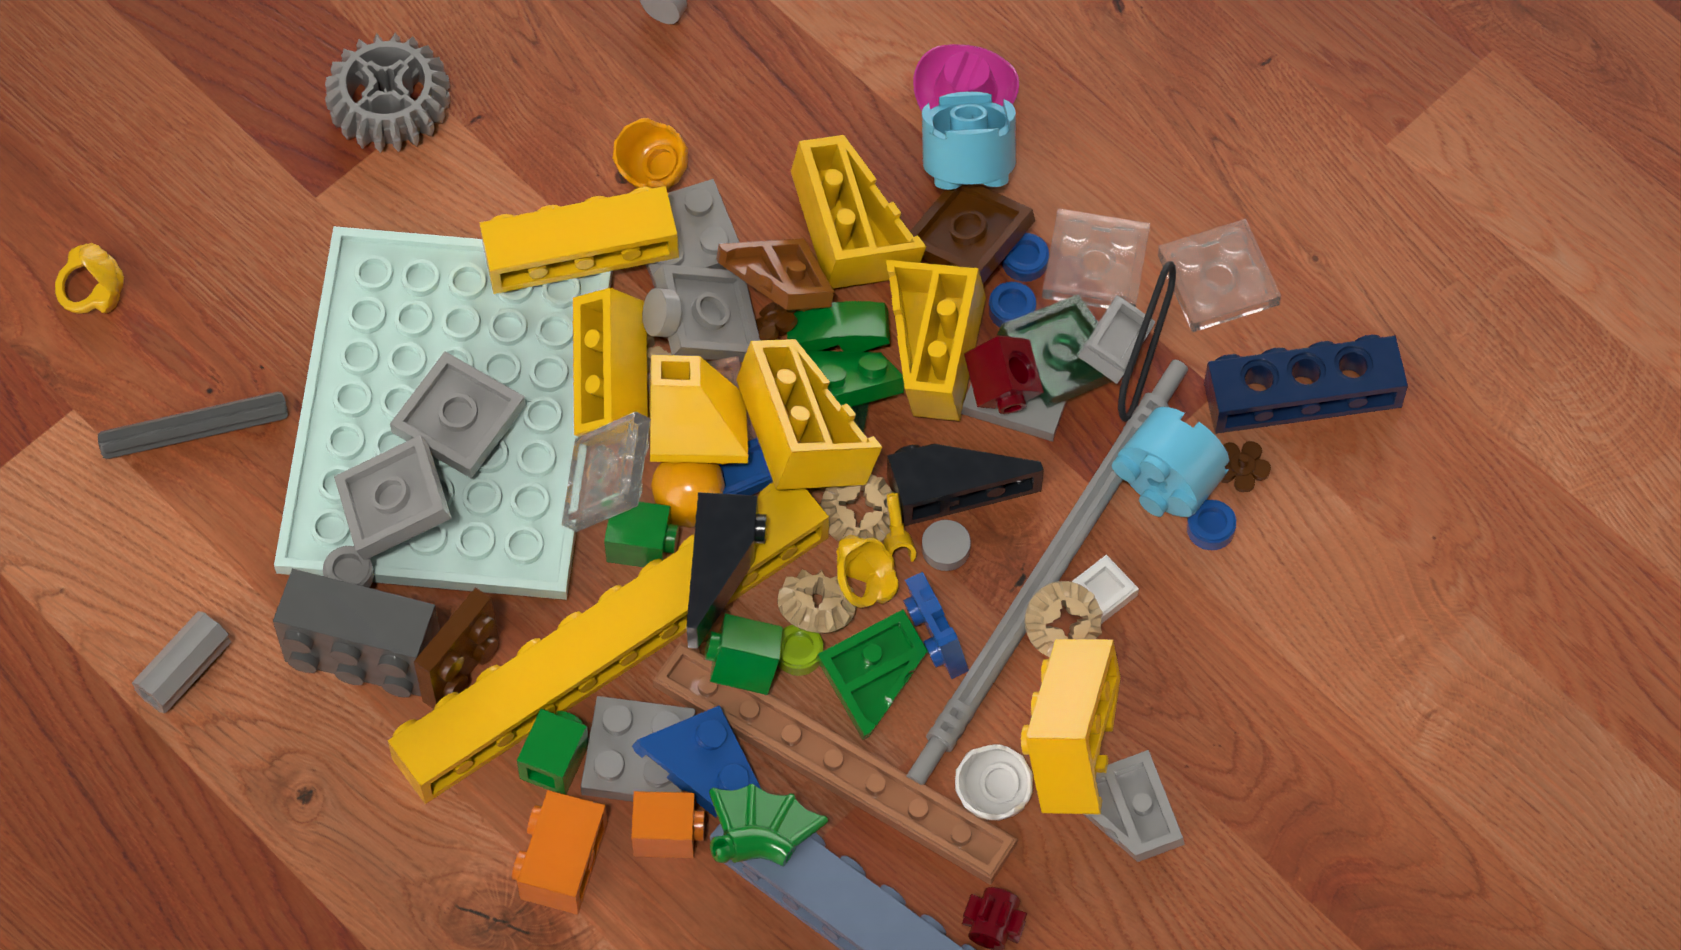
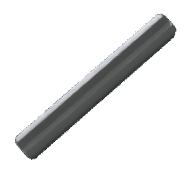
(192, 425)

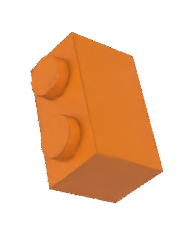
(560, 852)

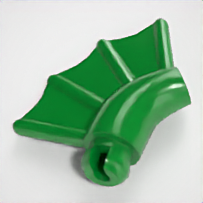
(760, 825)

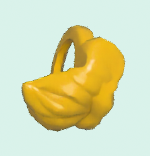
(103, 268)
(867, 562)

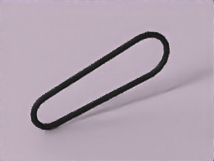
(1168, 266)

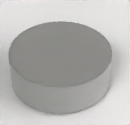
(665, 10)
(662, 312)
(946, 545)
(348, 566)

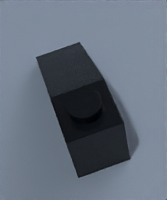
(951, 480)
(722, 556)

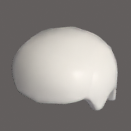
(994, 782)

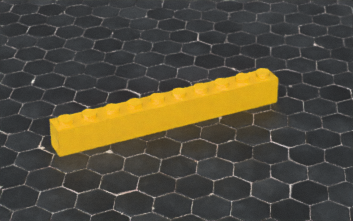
(585, 653)

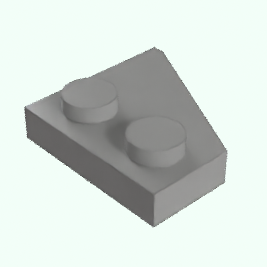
(1136, 808)

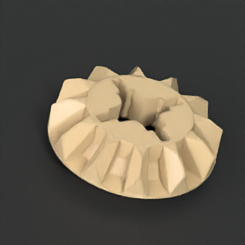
(842, 519)
(1046, 607)
(798, 608)

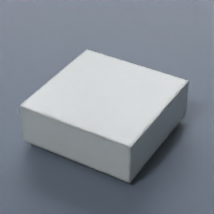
(1108, 585)

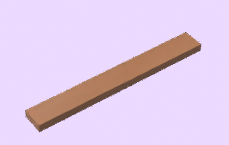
(841, 767)

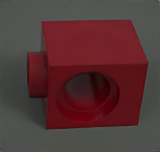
(1003, 374)

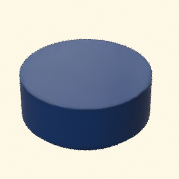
(1027, 259)
(1010, 302)
(1212, 525)

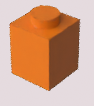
(665, 824)

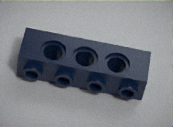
(1287, 401)

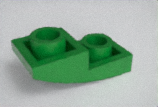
(850, 324)

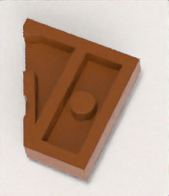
(780, 271)

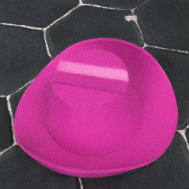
(963, 69)

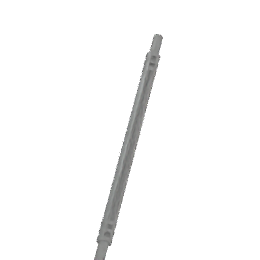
(1049, 569)

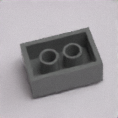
(353, 632)

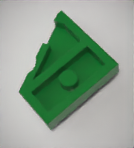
(858, 375)
(873, 668)

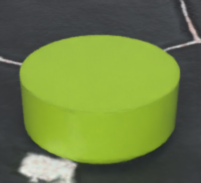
(799, 651)

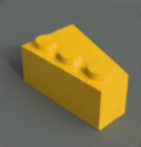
(848, 214)
(936, 323)
(799, 421)
(1069, 724)

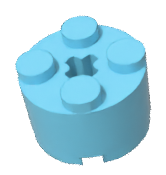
(969, 140)
(1172, 463)

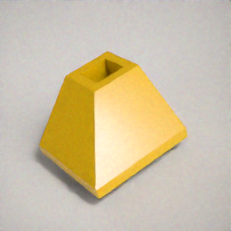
(695, 413)

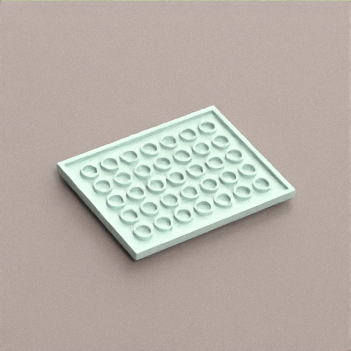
(379, 330)

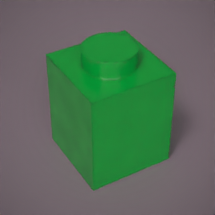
(641, 535)
(744, 653)
(553, 751)

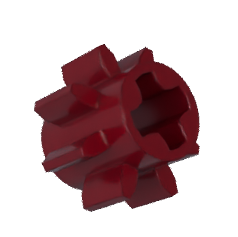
(994, 918)

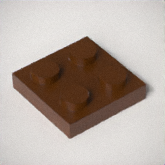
(972, 228)
(457, 648)

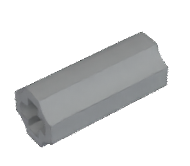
(181, 662)

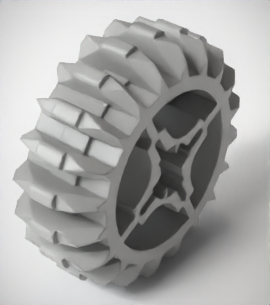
(386, 109)

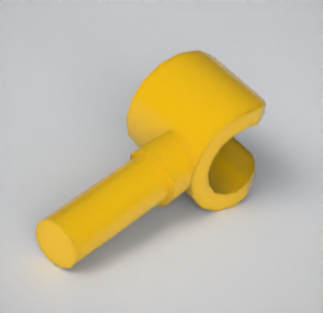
(897, 536)

